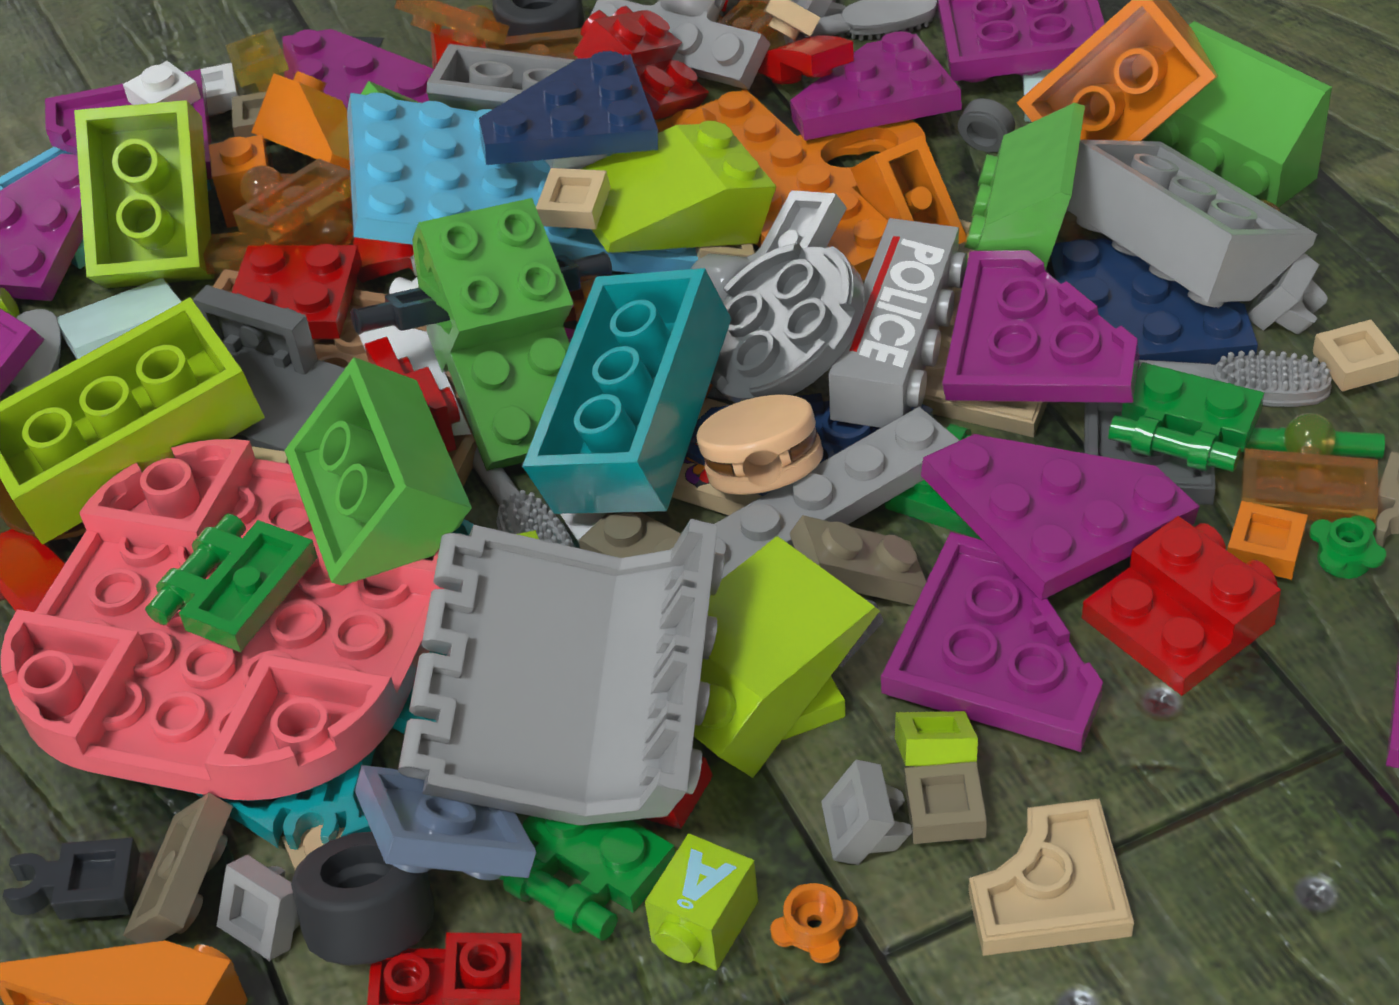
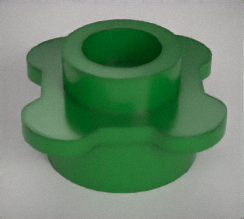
(1347, 546)

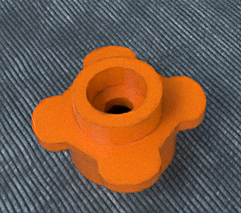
(809, 904)

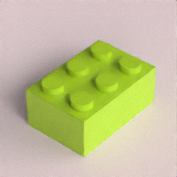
(143, 193)

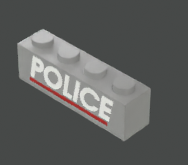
(898, 331)

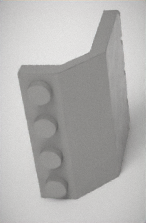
(564, 676)

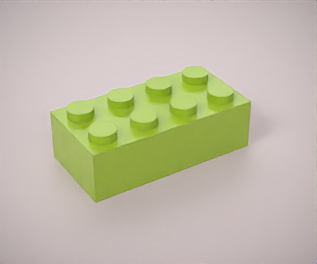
(119, 408)

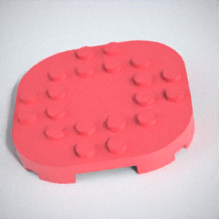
(186, 713)

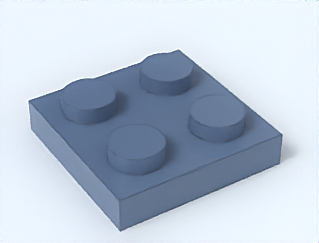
(438, 832)

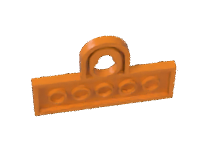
(804, 167)

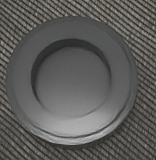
(985, 124)

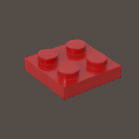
(304, 279)

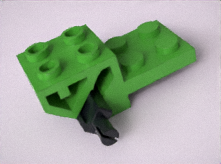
(492, 317)

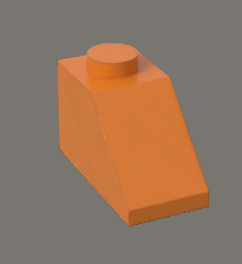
(230, 163)
(907, 185)

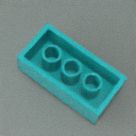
(629, 393)

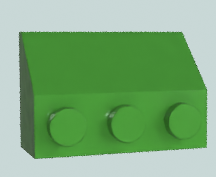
(1253, 122)
(1027, 186)
(375, 474)

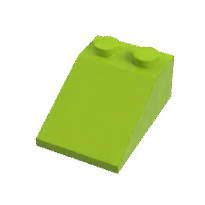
(685, 194)
(774, 648)

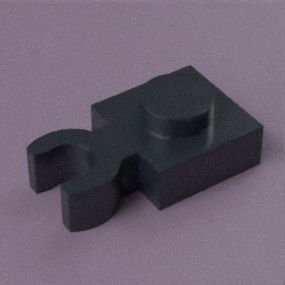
(84, 883)

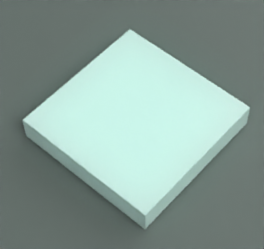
(109, 318)

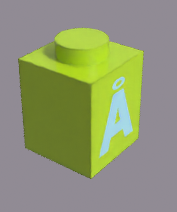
(701, 902)

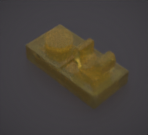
(257, 59)

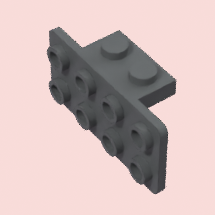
(276, 358)

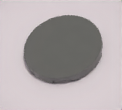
(788, 321)

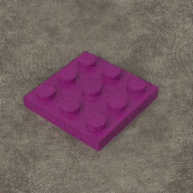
(1013, 35)

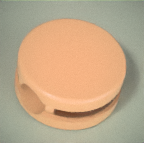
(760, 444)

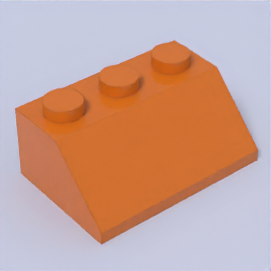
(1127, 74)

